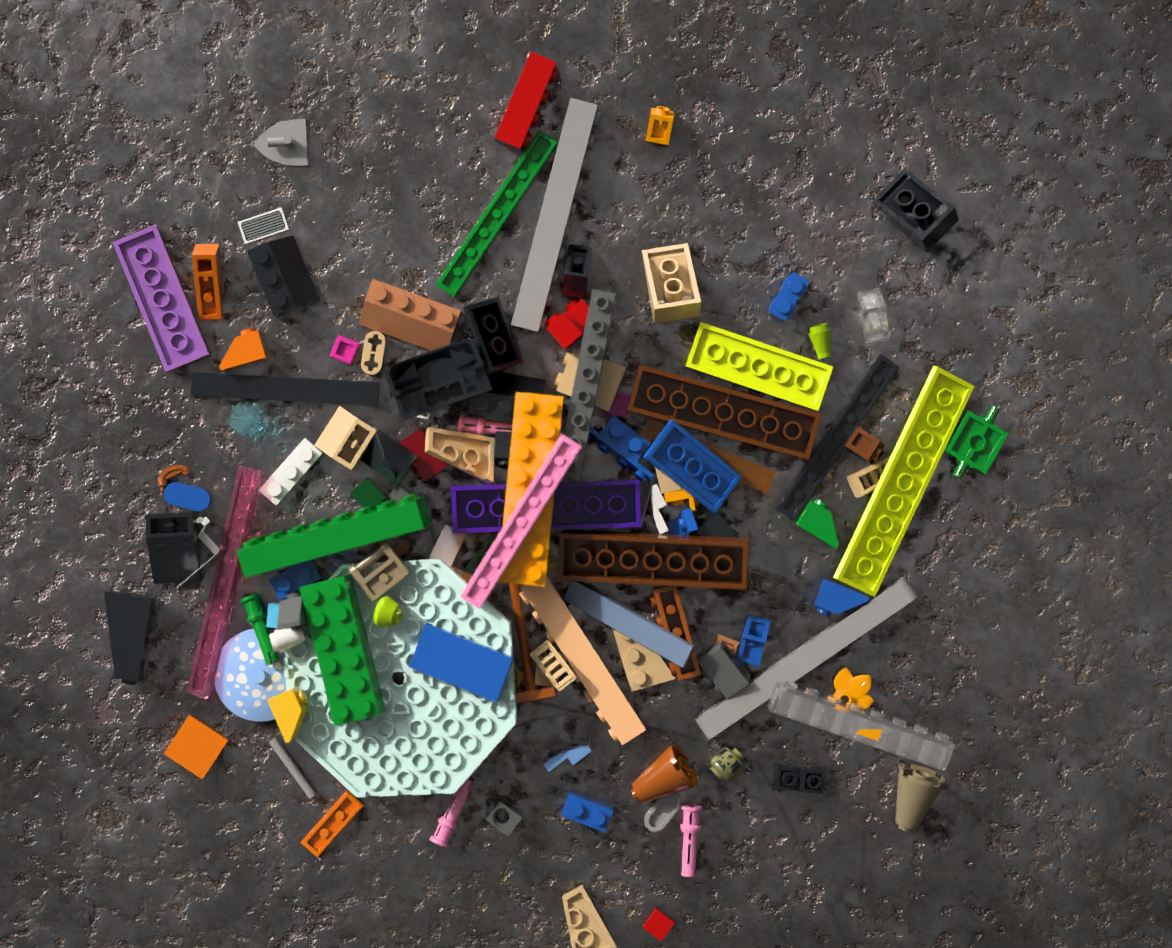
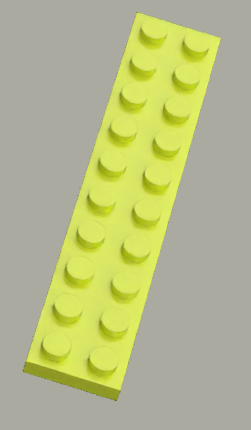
(904, 481)

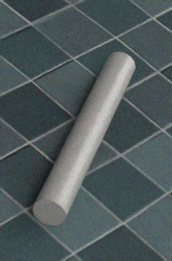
(292, 767)

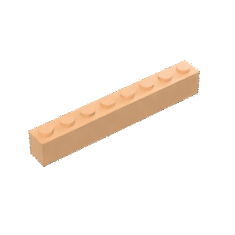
(584, 660)

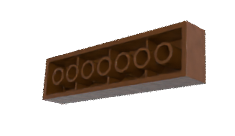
(724, 412)
(654, 559)

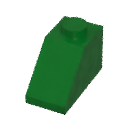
(818, 522)

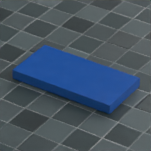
(692, 466)
(461, 662)

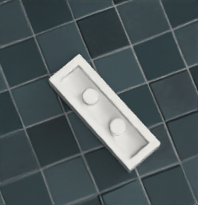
(290, 471)

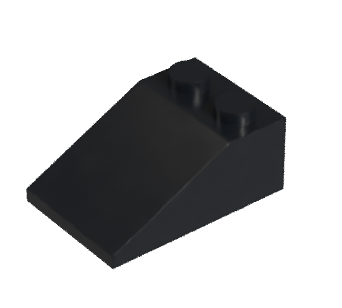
(916, 210)

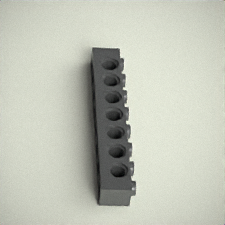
(588, 375)

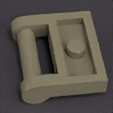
(383, 577)

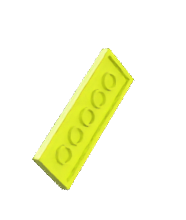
(759, 366)

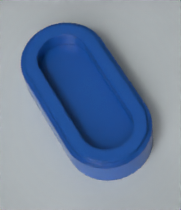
(187, 496)

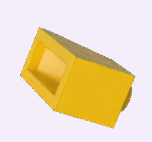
(289, 711)

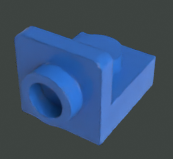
(684, 525)

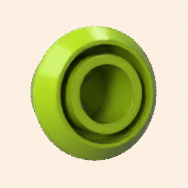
(387, 612)

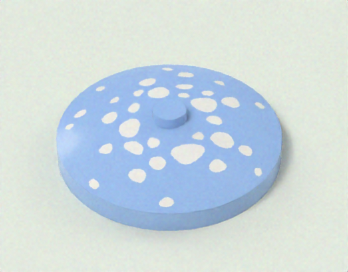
(245, 680)

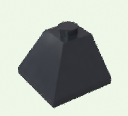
(388, 458)

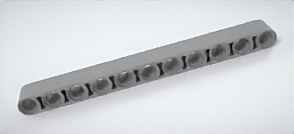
(807, 656)

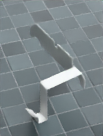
(207, 541)

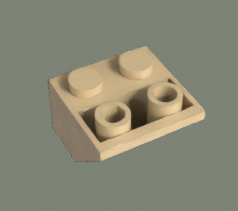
(346, 438)

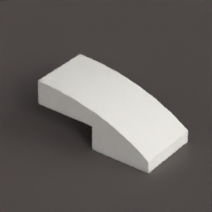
(658, 502)

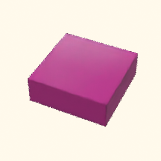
(345, 350)
(619, 405)

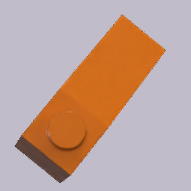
(208, 280)

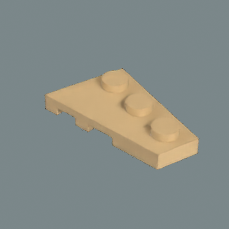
(464, 451)
(641, 664)
(584, 921)

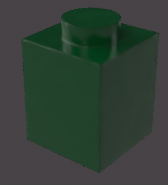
(368, 494)

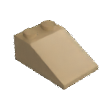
(671, 283)

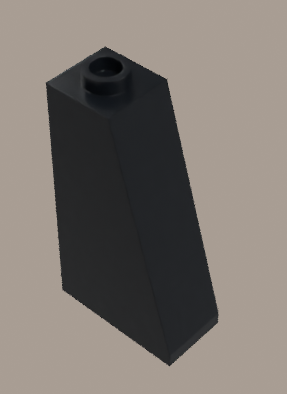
(129, 633)

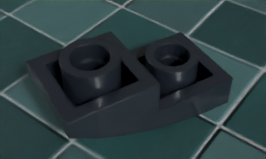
(799, 779)

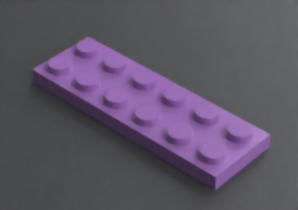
(161, 298)

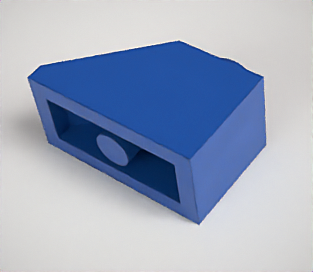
(836, 598)

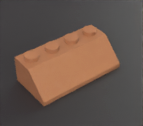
(409, 316)

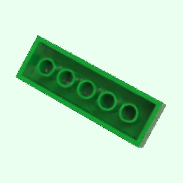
(342, 650)

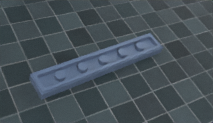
(629, 623)

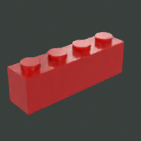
(526, 101)

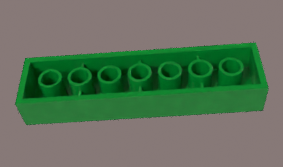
(333, 536)

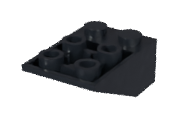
(173, 546)

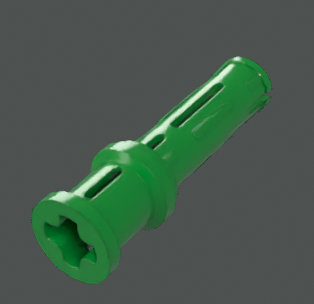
(257, 619)

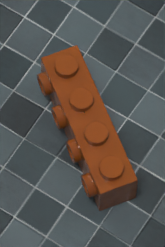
(674, 620)

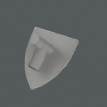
(285, 143)

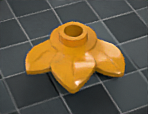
(854, 688)

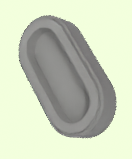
(662, 812)

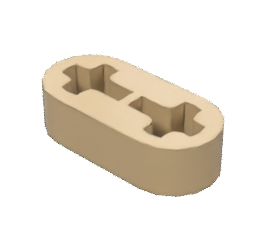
(367, 353)

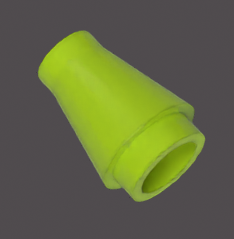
(821, 339)

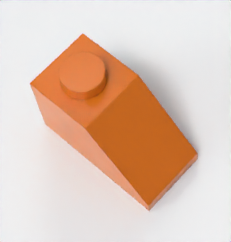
(245, 350)

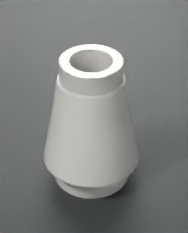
(287, 638)

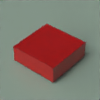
(658, 924)

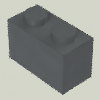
(724, 669)

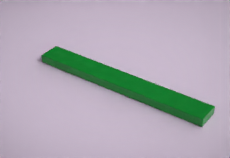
(497, 213)

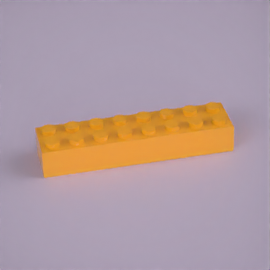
(533, 437)

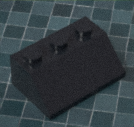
(283, 275)
(493, 335)
(501, 400)

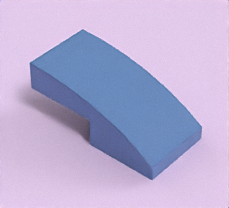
(574, 754)

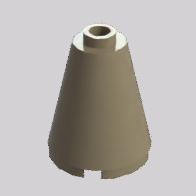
(915, 795)

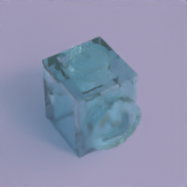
(247, 419)

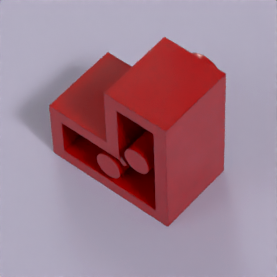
(569, 326)

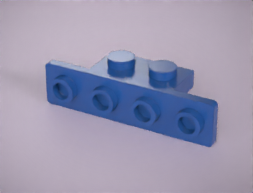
(624, 445)

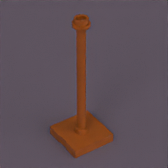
(531, 691)

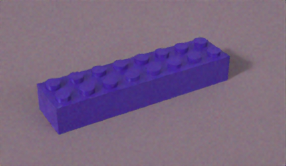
(574, 506)

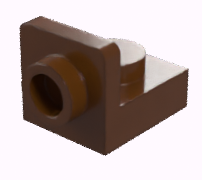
(865, 445)

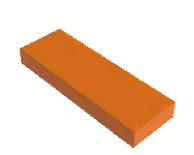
(332, 823)

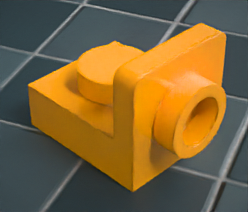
(660, 125)
(677, 497)

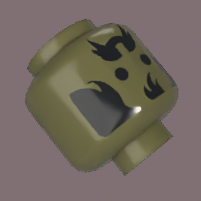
(727, 764)

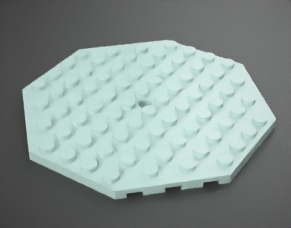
(430, 728)

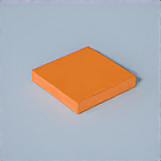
(196, 746)

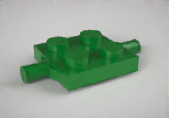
(976, 442)

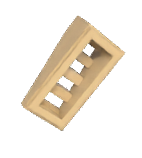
(859, 478)
(564, 682)

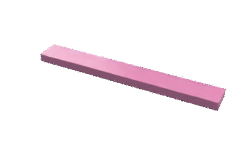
(521, 521)

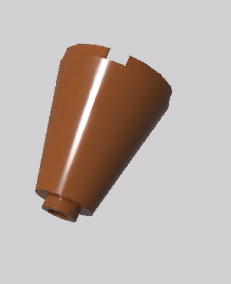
(665, 776)

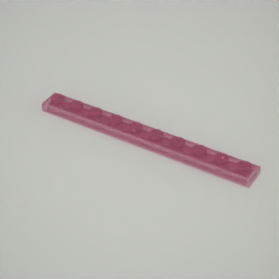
(224, 582)

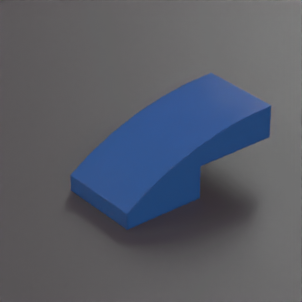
(753, 640)

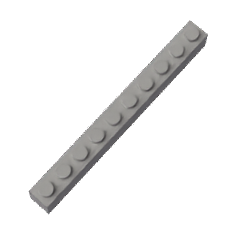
(554, 215)

